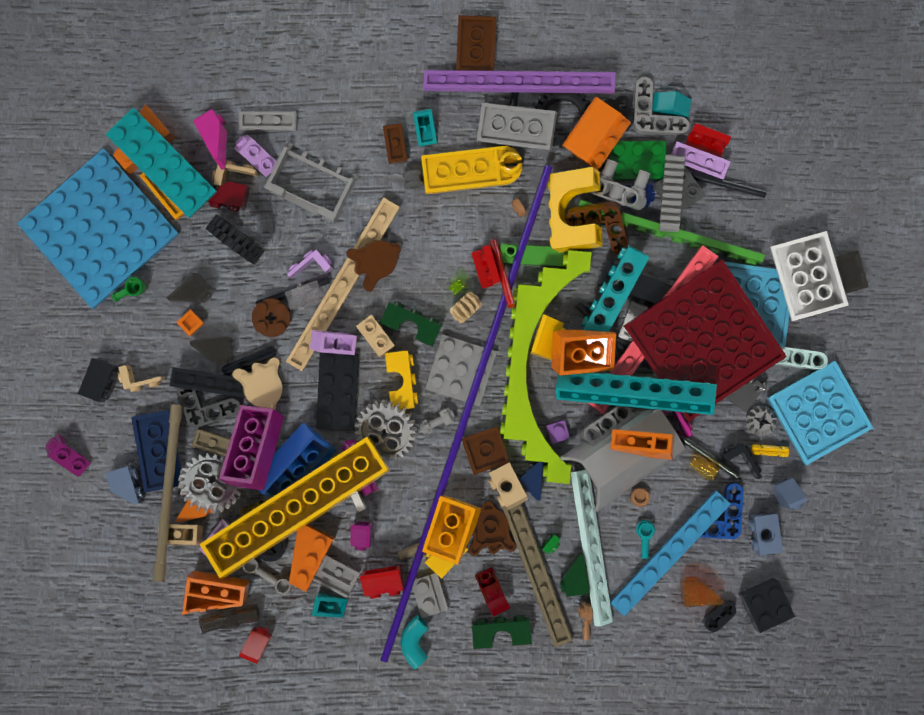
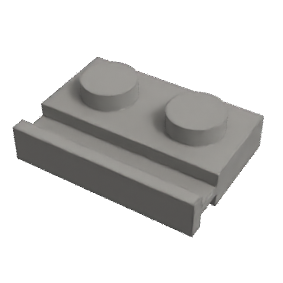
(336, 576)
(429, 595)

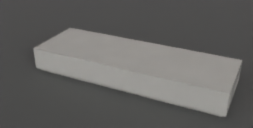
(267, 121)

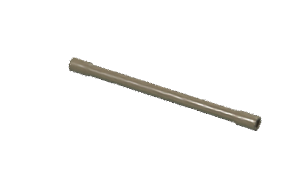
(160, 563)

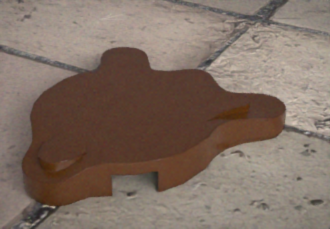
(375, 260)
(491, 531)

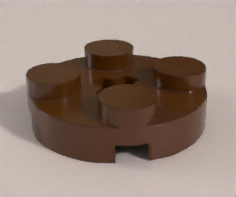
(278, 309)

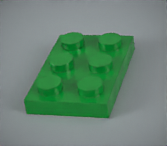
(638, 156)

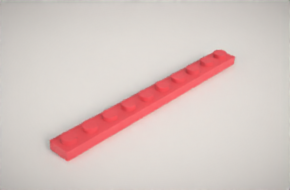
(632, 356)

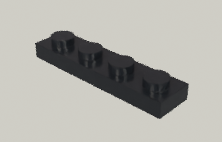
(206, 382)

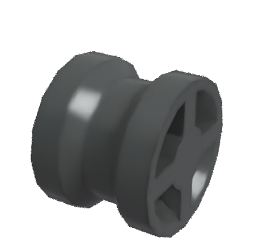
(412, 179)

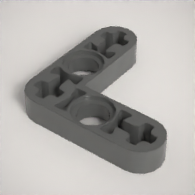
(203, 412)

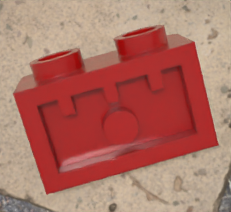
(707, 140)
(486, 267)

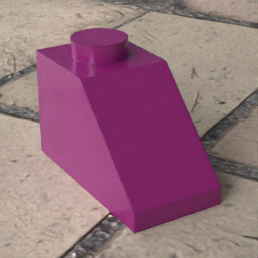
(361, 535)

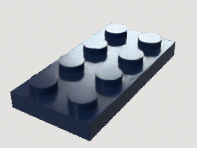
(151, 440)

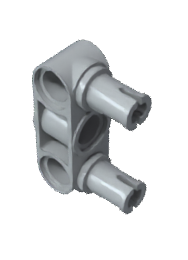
(620, 193)

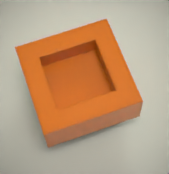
(190, 322)

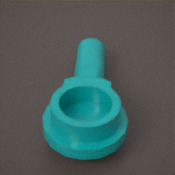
(645, 530)

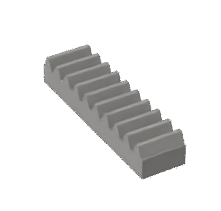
(672, 193)

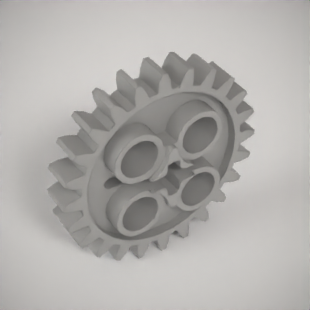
(386, 429)
(203, 497)

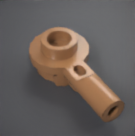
(586, 613)

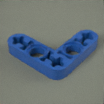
(722, 525)

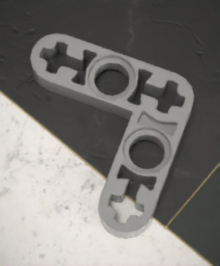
(647, 116)

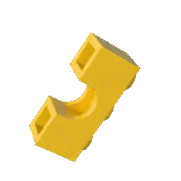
(401, 363)

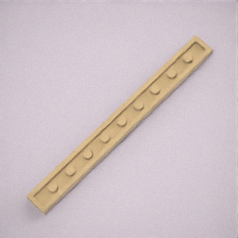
(341, 285)

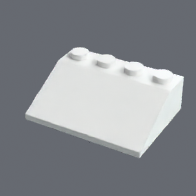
(809, 276)

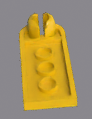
(470, 169)

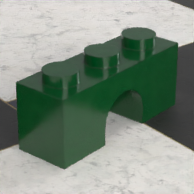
(396, 315)
(517, 627)

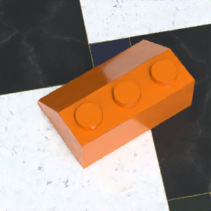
(596, 133)

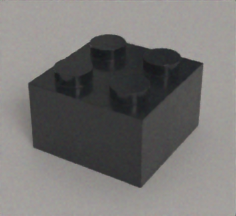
(766, 605)

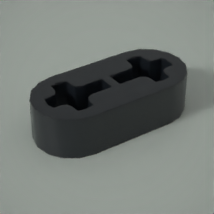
(723, 619)

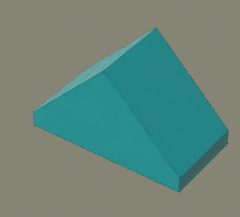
(671, 104)
(424, 127)
(329, 605)

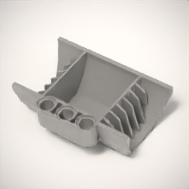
(616, 470)

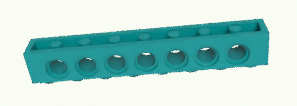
(670, 395)

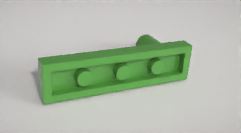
(533, 255)

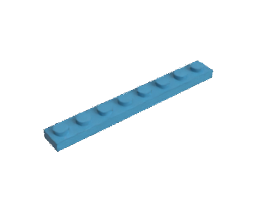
(670, 552)

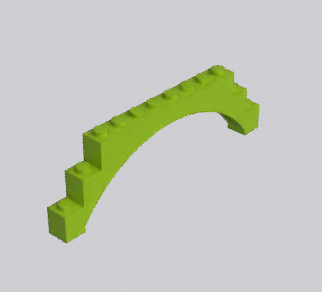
(519, 417)

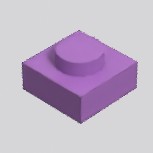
(558, 431)

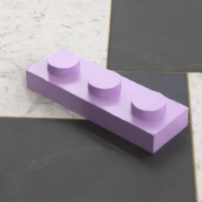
(702, 160)

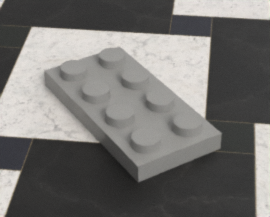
(517, 126)

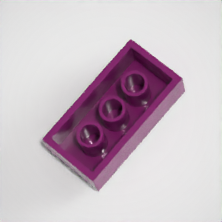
(251, 447)

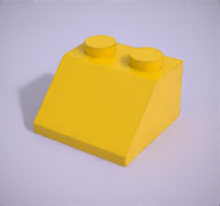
(544, 335)

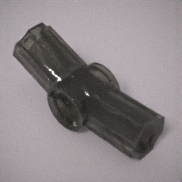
(229, 618)

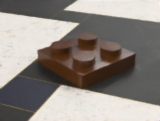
(485, 450)

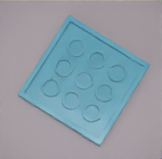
(766, 295)
(819, 413)

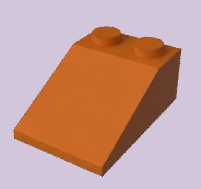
(582, 351)

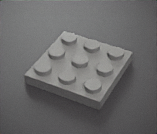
(456, 368)

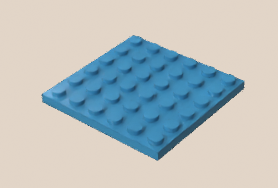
(98, 228)

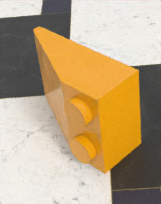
(451, 529)

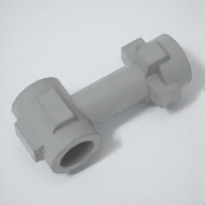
(446, 417)

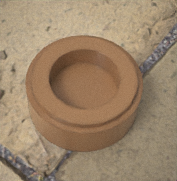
(518, 208)
(639, 497)

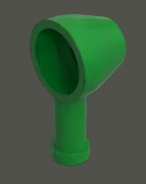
(131, 288)

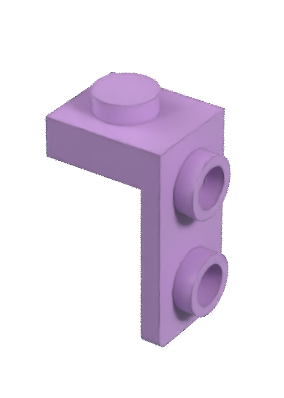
(255, 154)
(309, 257)

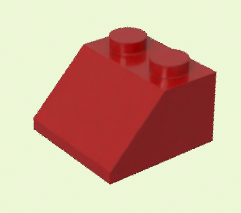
(382, 581)

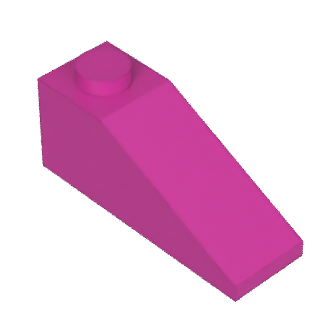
(214, 135)

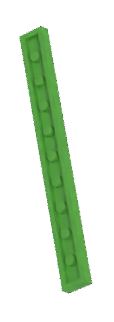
(642, 225)

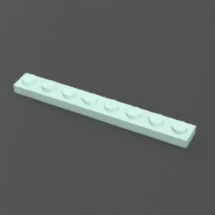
(591, 547)

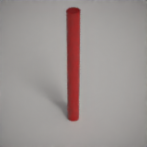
(502, 273)

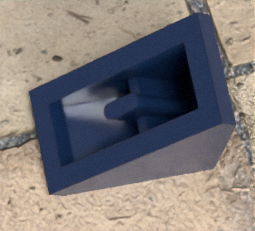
(533, 480)

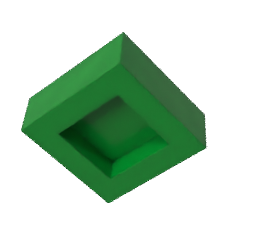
(551, 544)

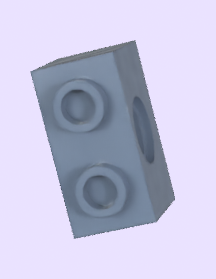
(772, 543)

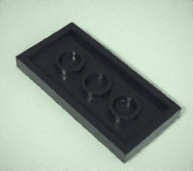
(337, 391)

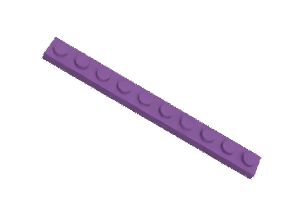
(519, 81)

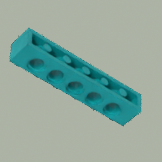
(628, 255)

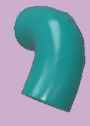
(410, 642)

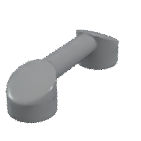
(281, 585)

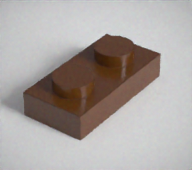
(395, 143)

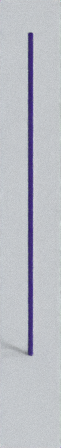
(467, 411)

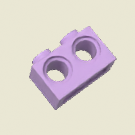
(333, 342)

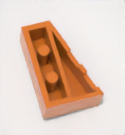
(208, 592)

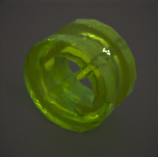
(457, 287)

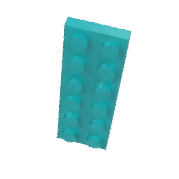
(161, 163)

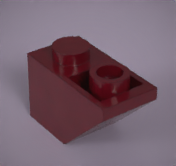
(231, 196)
(492, 591)

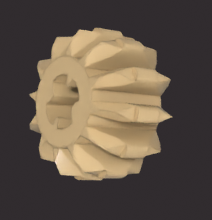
(465, 307)

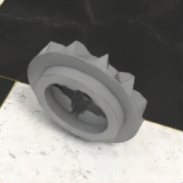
(753, 424)

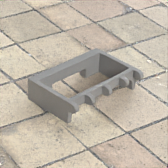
(318, 210)

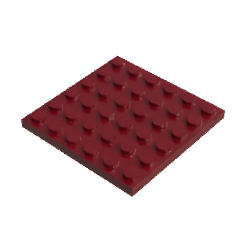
(706, 334)

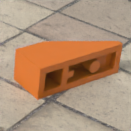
(643, 443)

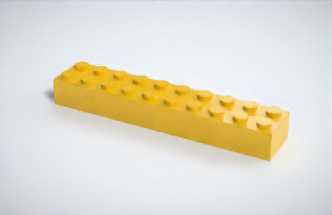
(294, 507)

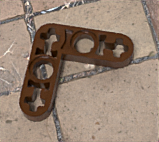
(608, 218)

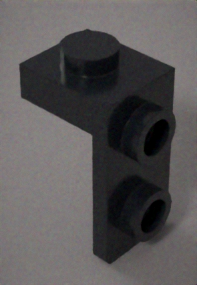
(732, 451)

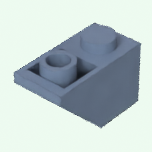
(125, 484)
(789, 493)

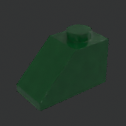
(575, 578)

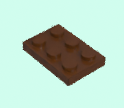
(476, 43)

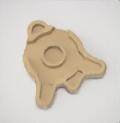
(262, 385)

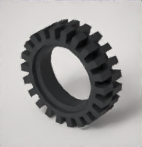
(575, 98)
(235, 239)

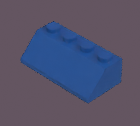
(297, 458)

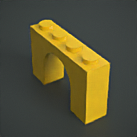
(562, 189)

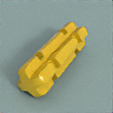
(769, 450)

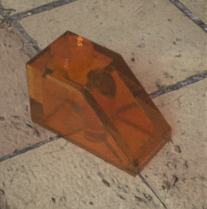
(697, 593)

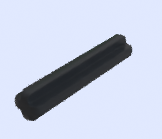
(249, 360)

